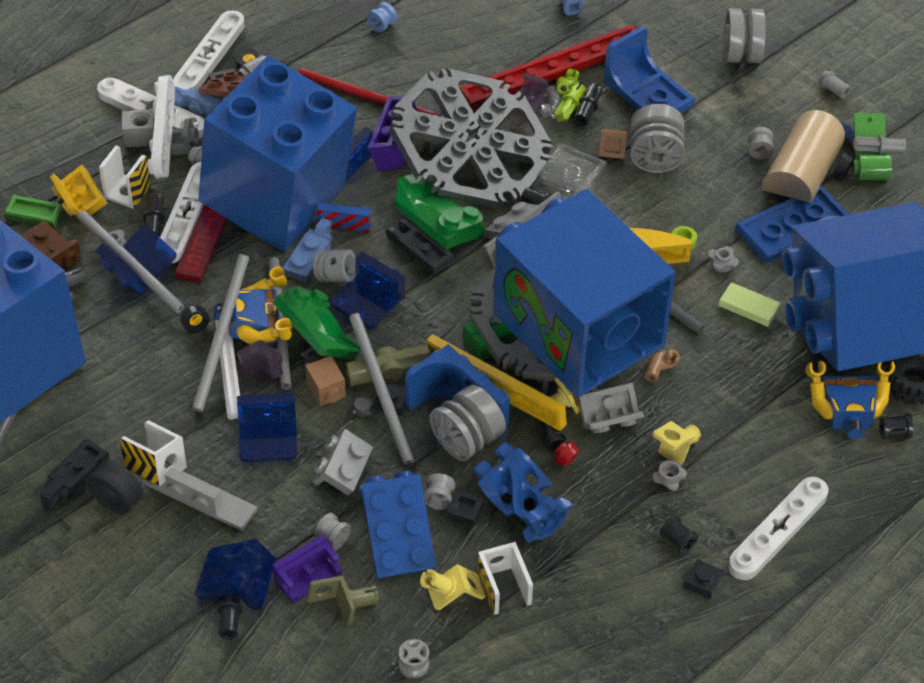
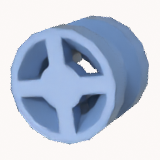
(382, 17)

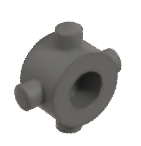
(310, 356)
(362, 407)

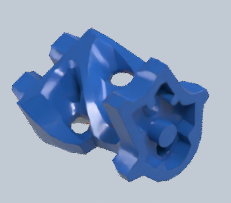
(510, 479)

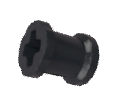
(896, 426)
(679, 534)

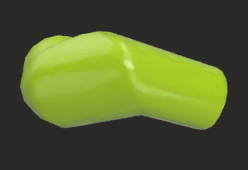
(565, 82)

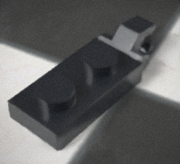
(72, 472)

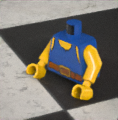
(255, 314)
(849, 400)

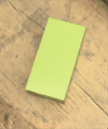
(749, 304)

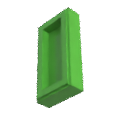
(33, 211)

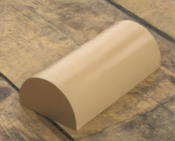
(805, 156)

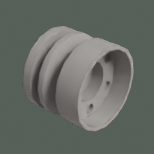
(657, 138)
(467, 422)

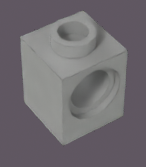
(137, 127)

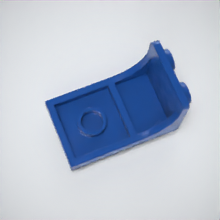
(636, 76)
(446, 375)
(397, 524)

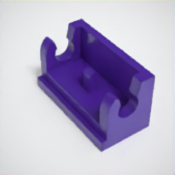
(307, 564)

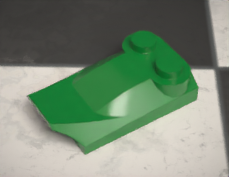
(437, 214)
(314, 321)

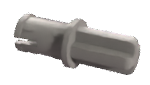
(879, 145)

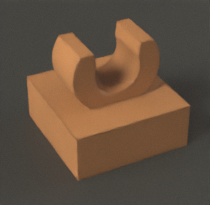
(613, 143)

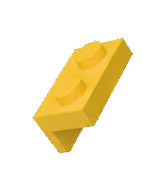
(78, 192)

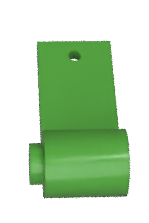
(866, 164)

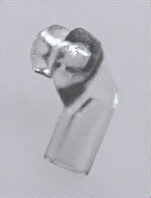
(554, 101)

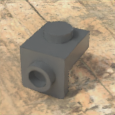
(184, 138)

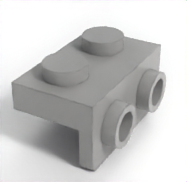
(609, 407)
(342, 462)

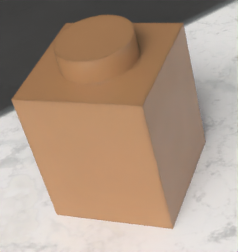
(325, 381)

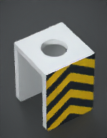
(114, 180)
(150, 461)
(511, 560)

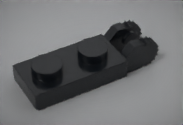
(420, 246)

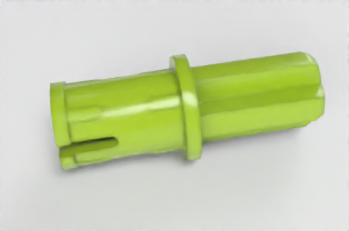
(569, 102)

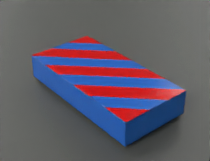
(345, 217)

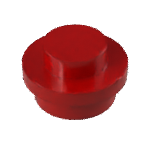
(566, 453)

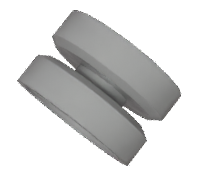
(744, 35)

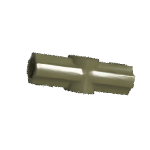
(391, 363)

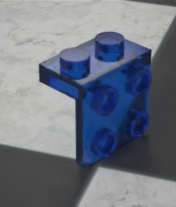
(147, 250)
(372, 292)
(267, 427)
(237, 569)

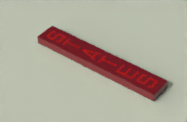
(201, 246)

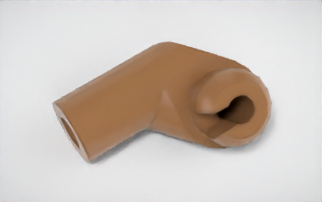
(660, 362)

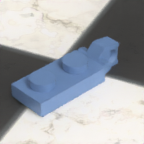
(196, 102)
(301, 260)

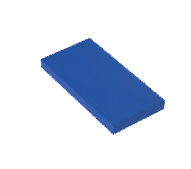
(771, 229)

